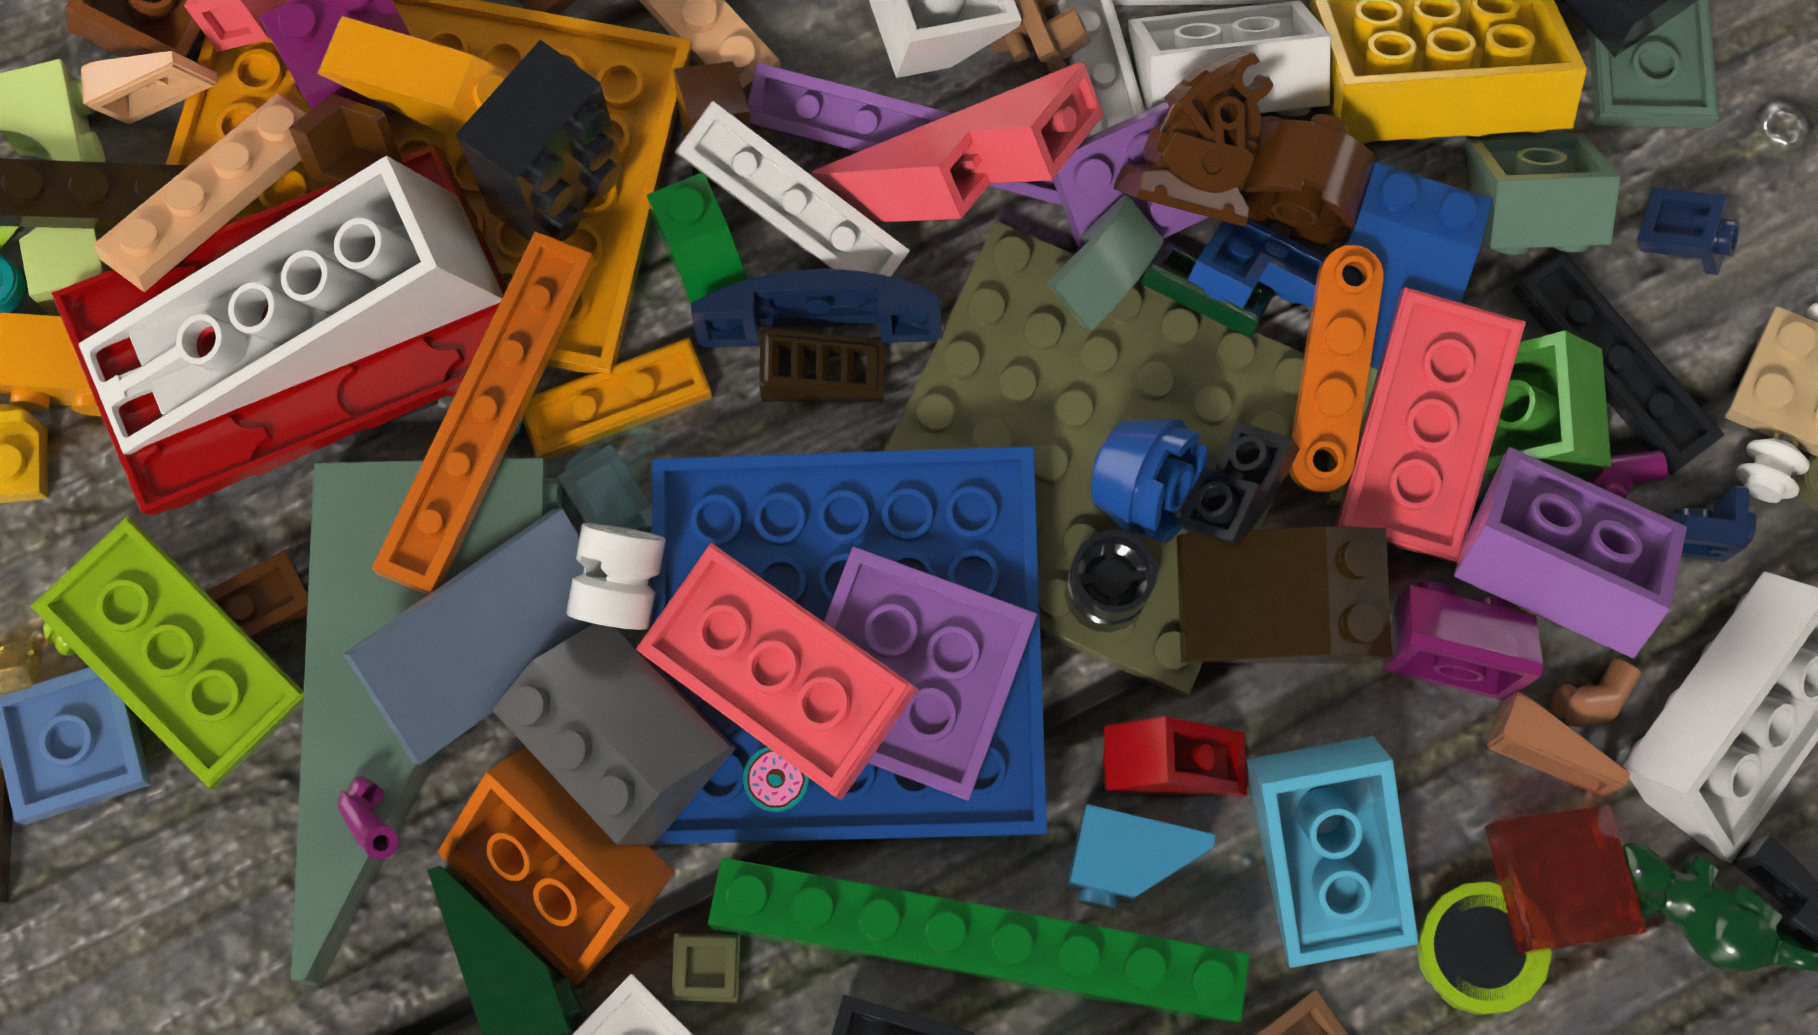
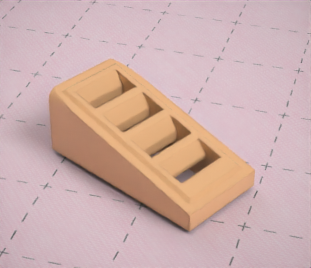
(142, 84)

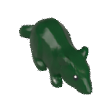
(1722, 927)

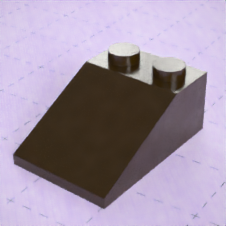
(1285, 597)

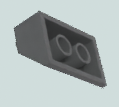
(614, 733)

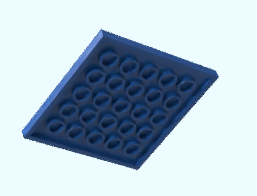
(794, 526)

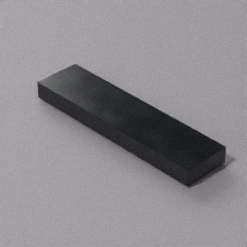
(1634, 378)

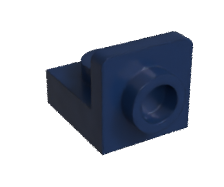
(1689, 227)
(1718, 536)

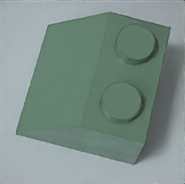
(1543, 191)

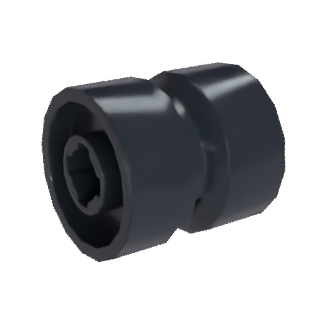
(1110, 581)

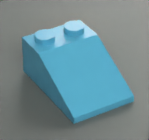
(1334, 850)

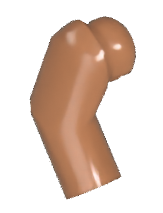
(1596, 703)

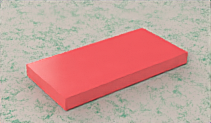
(1430, 423)
(777, 671)

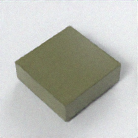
(706, 968)

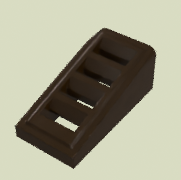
(822, 346)

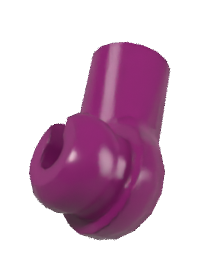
(1631, 470)
(365, 825)

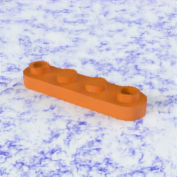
(1336, 368)

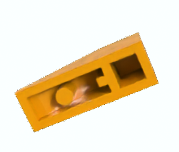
(410, 74)

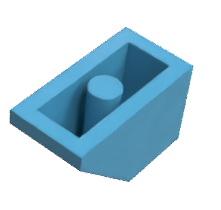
(1128, 855)

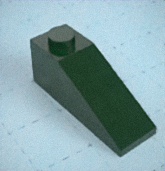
(504, 976)

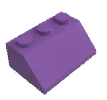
(1573, 553)

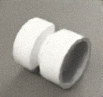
(615, 576)

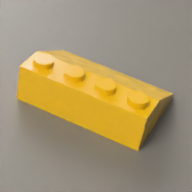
(1450, 67)

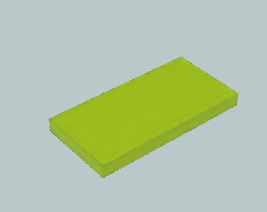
(170, 652)

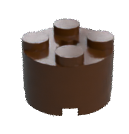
(1308, 178)

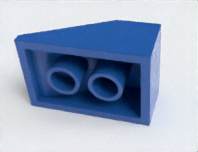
(1422, 237)

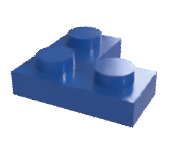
(1253, 254)

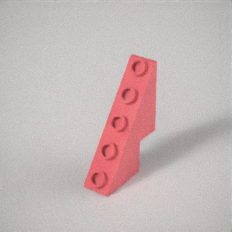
(953, 160)

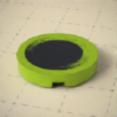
(1472, 952)

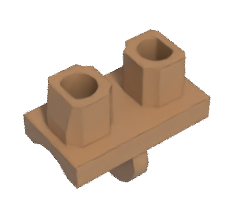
(1051, 38)

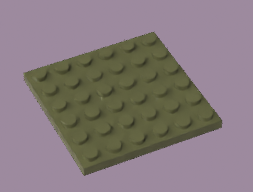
(1030, 375)

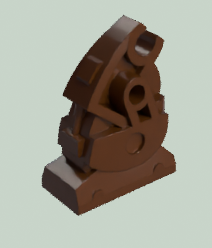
(1204, 144)

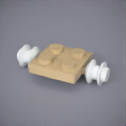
(1780, 401)

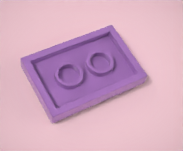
(1091, 172)

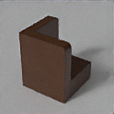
(342, 139)

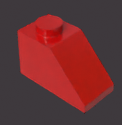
(1174, 759)

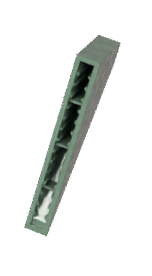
(340, 723)

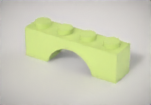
(47, 120)

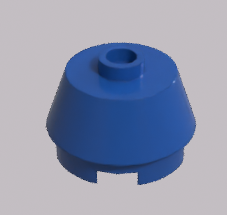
(1147, 475)

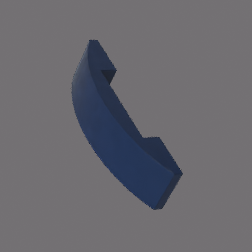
(816, 297)

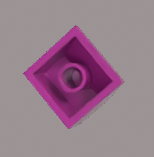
(304, 31)
(1463, 641)

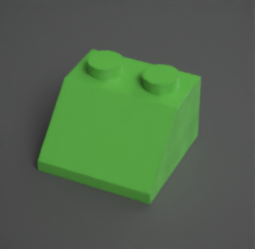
(1555, 406)

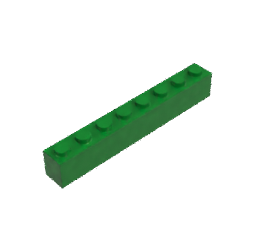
(979, 942)

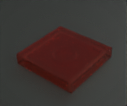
(1564, 879)

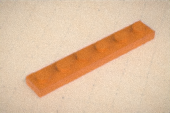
(484, 415)

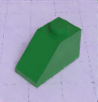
(696, 237)

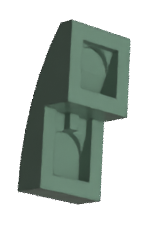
(1108, 264)

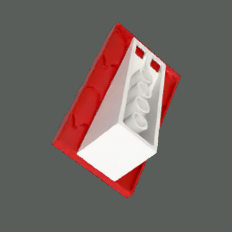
(288, 330)

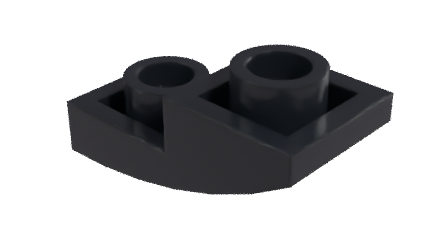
(1240, 489)

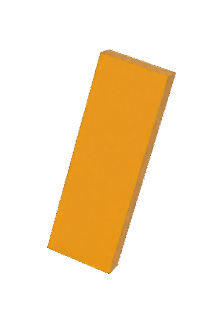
(615, 402)

